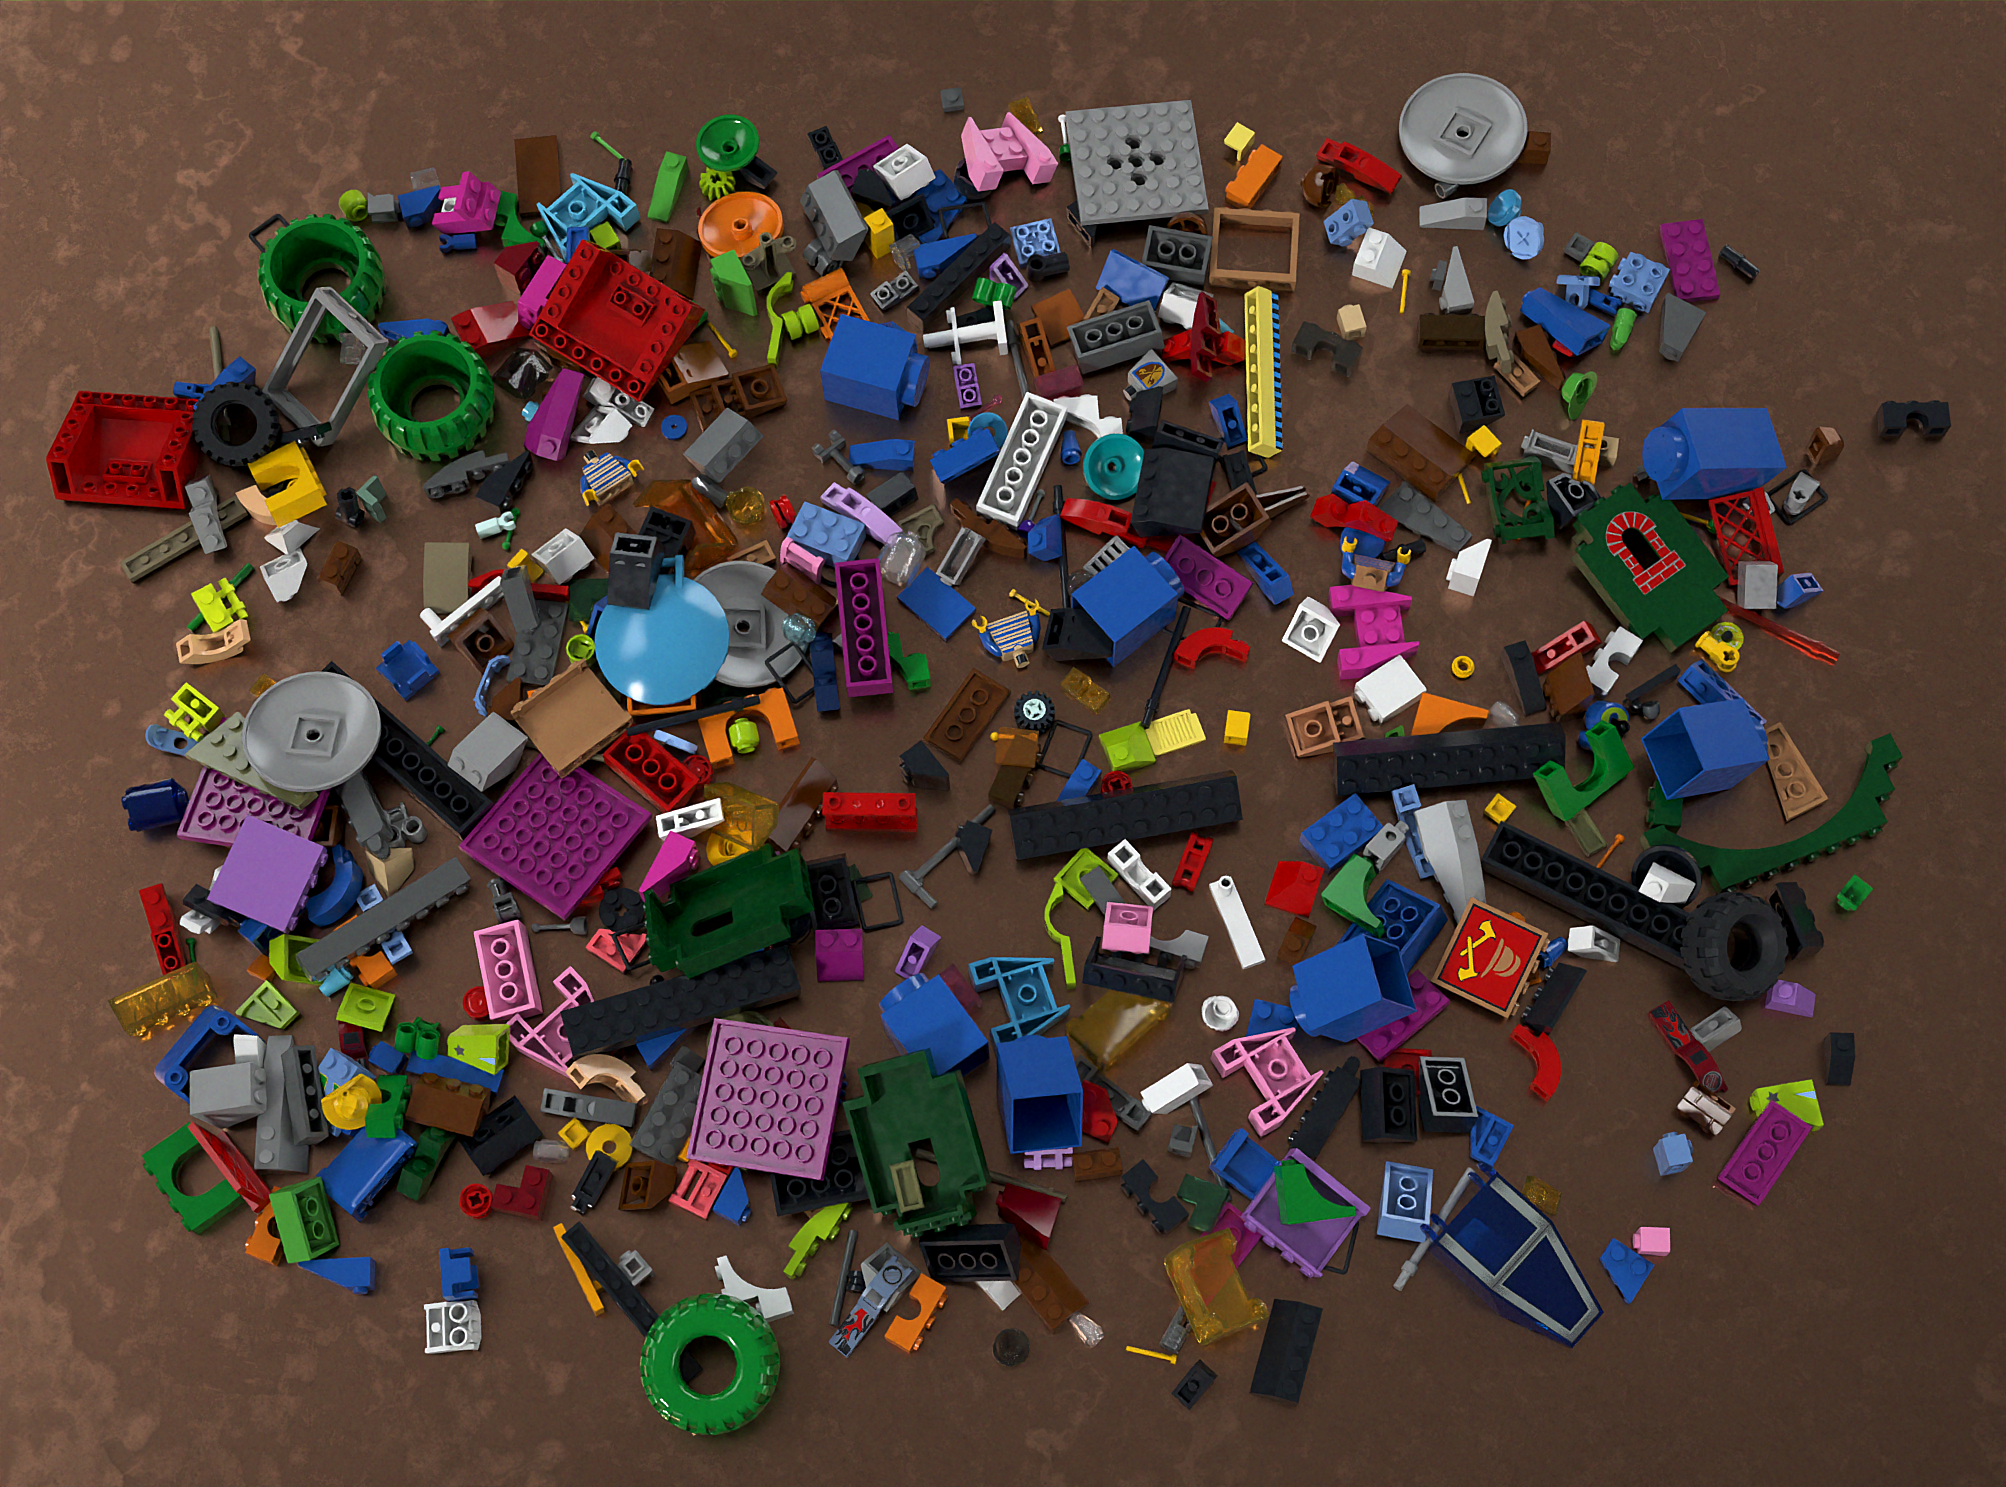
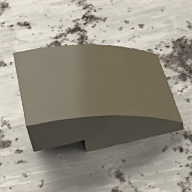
(446, 576)

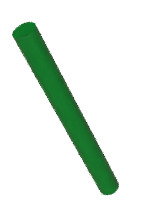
(235, 581)

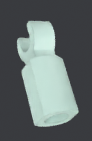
(495, 525)

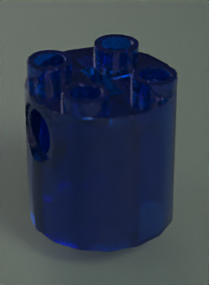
(155, 804)

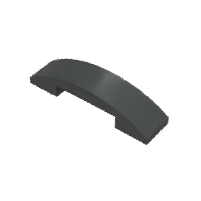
(1127, 1109)

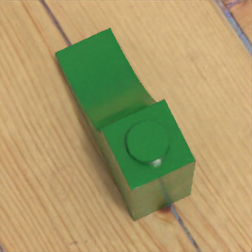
(1349, 893)
(1299, 1200)

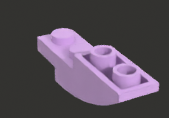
(858, 508)

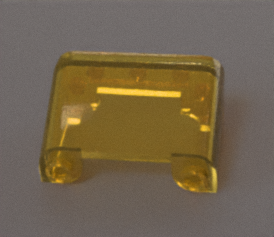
(1114, 1026)
(1212, 1287)

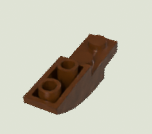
(996, 534)

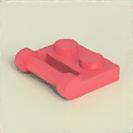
(705, 1191)

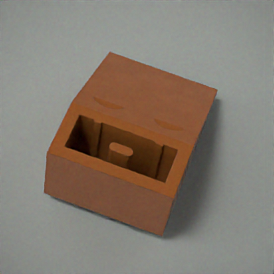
(691, 370)

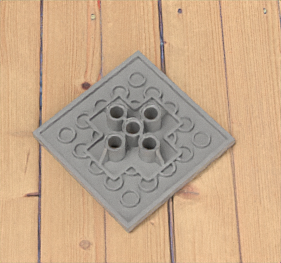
(1136, 162)

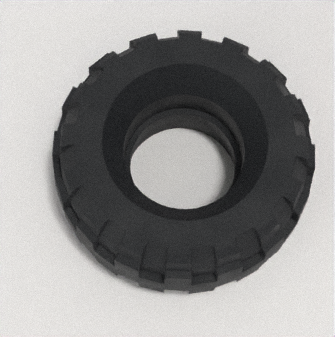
(1758, 946)

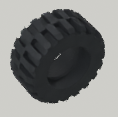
(229, 394)

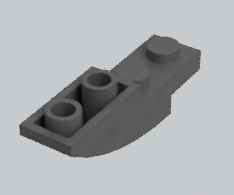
(457, 474)
(588, 1107)

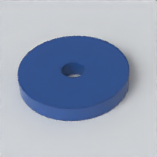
(678, 432)

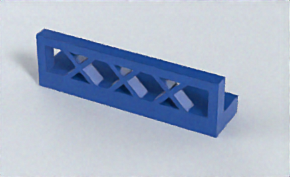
(1710, 687)

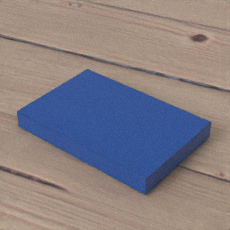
(1131, 280)
(936, 604)

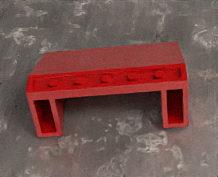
(615, 320)
(125, 450)

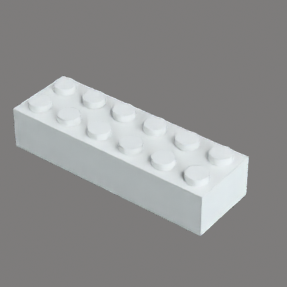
(1022, 460)

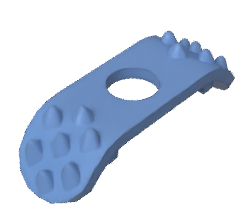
(494, 666)
(164, 739)

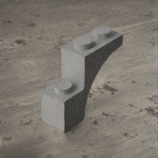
(205, 514)

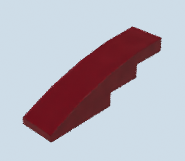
(1203, 335)

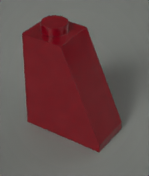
(1030, 1212)

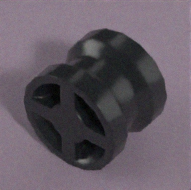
(856, 1283)

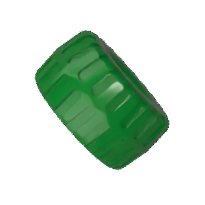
(308, 248)
(424, 363)
(755, 1370)

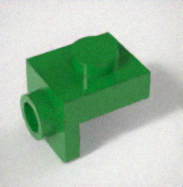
(1853, 893)

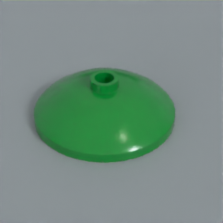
(726, 134)

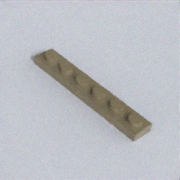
(177, 542)

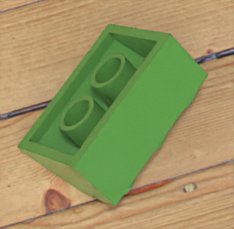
(732, 283)
(304, 1220)

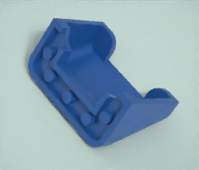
(364, 1169)

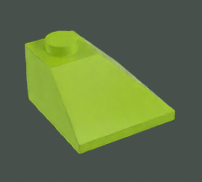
(1127, 748)
(283, 957)

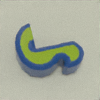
(1601, 711)

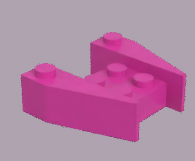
(1376, 628)

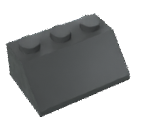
(1178, 254)
(723, 445)

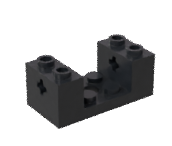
(672, 530)

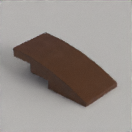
(745, 393)

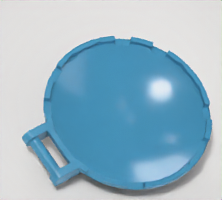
(664, 650)

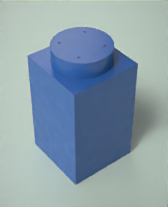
(1712, 453)

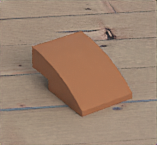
(1322, 724)

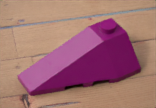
(553, 421)

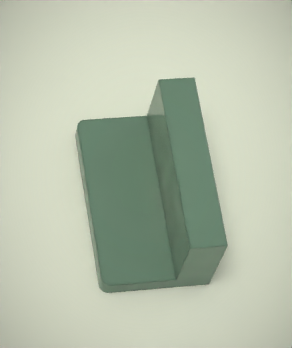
(370, 495)

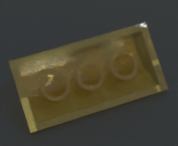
(746, 814)
(163, 999)

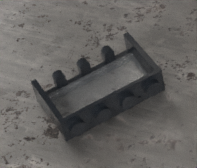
(1133, 975)

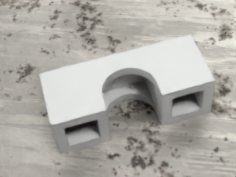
(1620, 647)
(1130, 867)

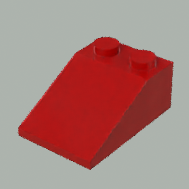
(490, 328)

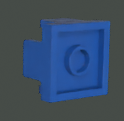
(406, 668)
(458, 1274)

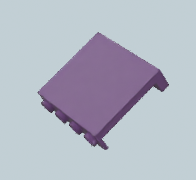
(268, 874)
(1308, 1242)

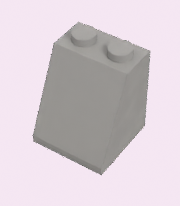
(488, 752)
(228, 1093)

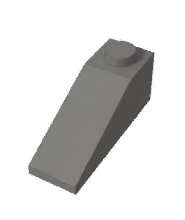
(1455, 214)
(1456, 292)

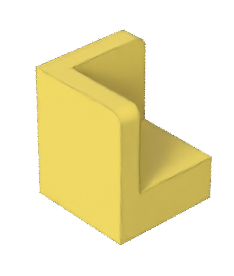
(1240, 139)

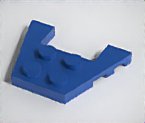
(938, 194)

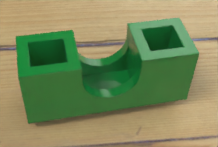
(386, 1118)

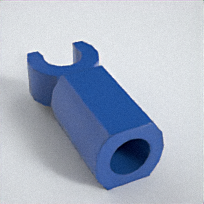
(458, 242)

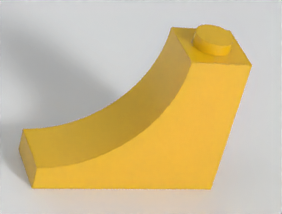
(880, 230)

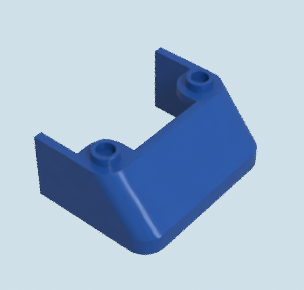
(212, 1021)

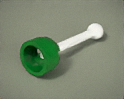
(1064, 151)
(540, 230)

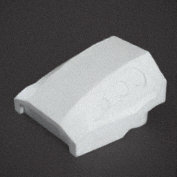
(453, 1326)

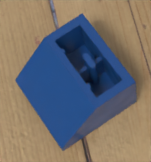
(1359, 484)

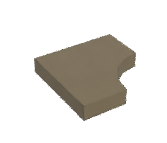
(924, 524)

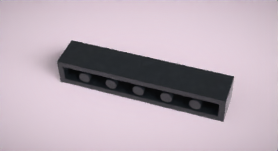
(958, 277)

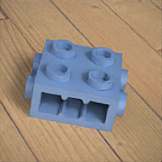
(1638, 281)

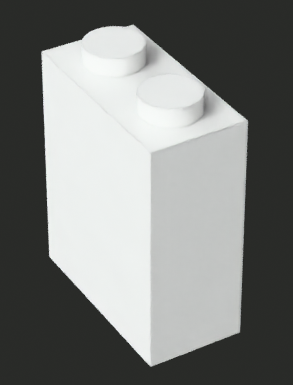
(1389, 690)
(1176, 1089)

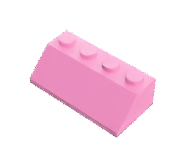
(508, 971)

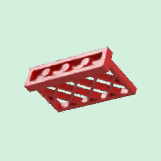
(1763, 527)
(234, 1166)

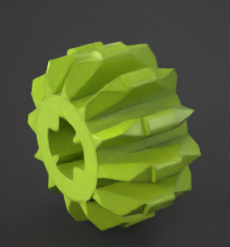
(716, 183)

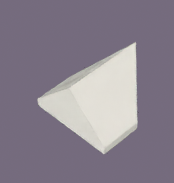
(290, 536)

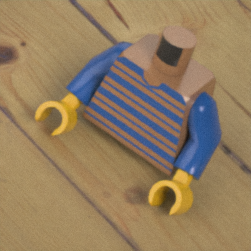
(1372, 572)

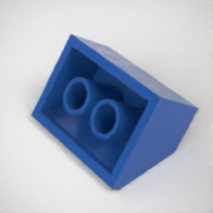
(964, 455)
(259, 933)

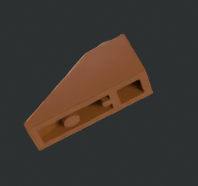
(1036, 346)

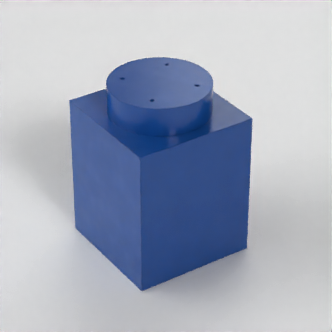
(873, 368)
(1131, 600)
(1706, 748)
(1351, 989)
(928, 1015)
(1039, 1094)

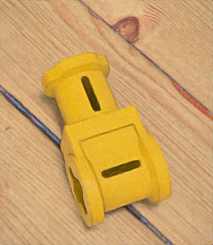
(1719, 652)

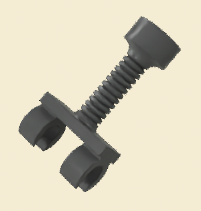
(855, 474)

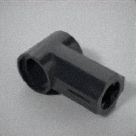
(1048, 265)
(348, 508)

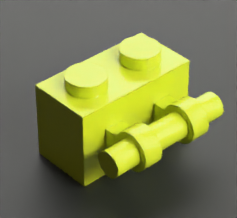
(213, 609)
(196, 707)

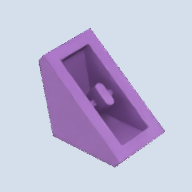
(1006, 272)

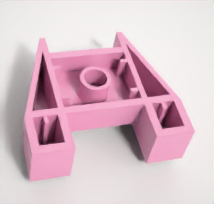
(1005, 149)
(549, 1040)
(1274, 1070)

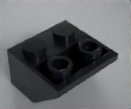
(1476, 403)

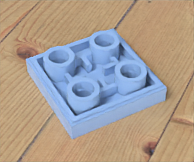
(1033, 239)

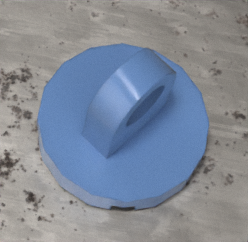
(1578, 286)

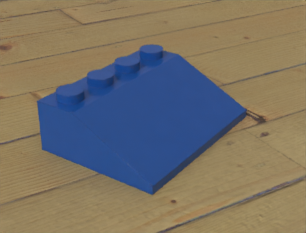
(1407, 919)

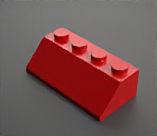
(651, 771)

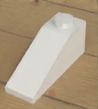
(691, 820)

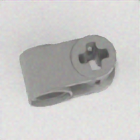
(1800, 493)

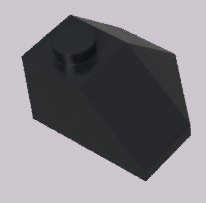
(1568, 498)

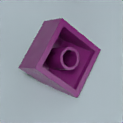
(839, 955)

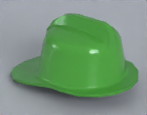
(1578, 391)

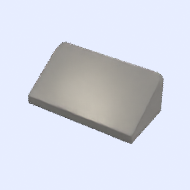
(1716, 1028)

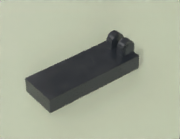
(1238, 470)
(1659, 681)

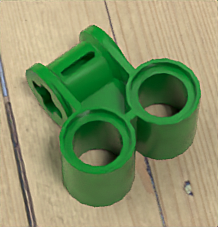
(988, 291)
(418, 1037)

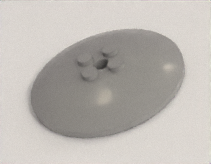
(1468, 104)
(739, 591)
(306, 704)

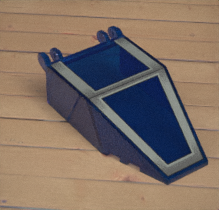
(1516, 1261)

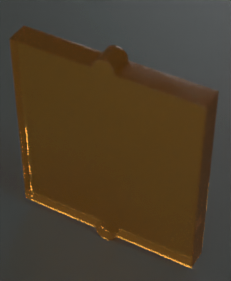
(1017, 747)

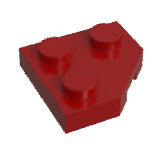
(1098, 1114)

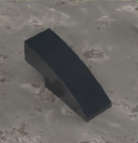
(756, 172)

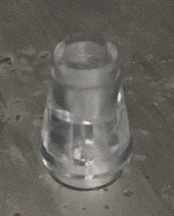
(1087, 1330)

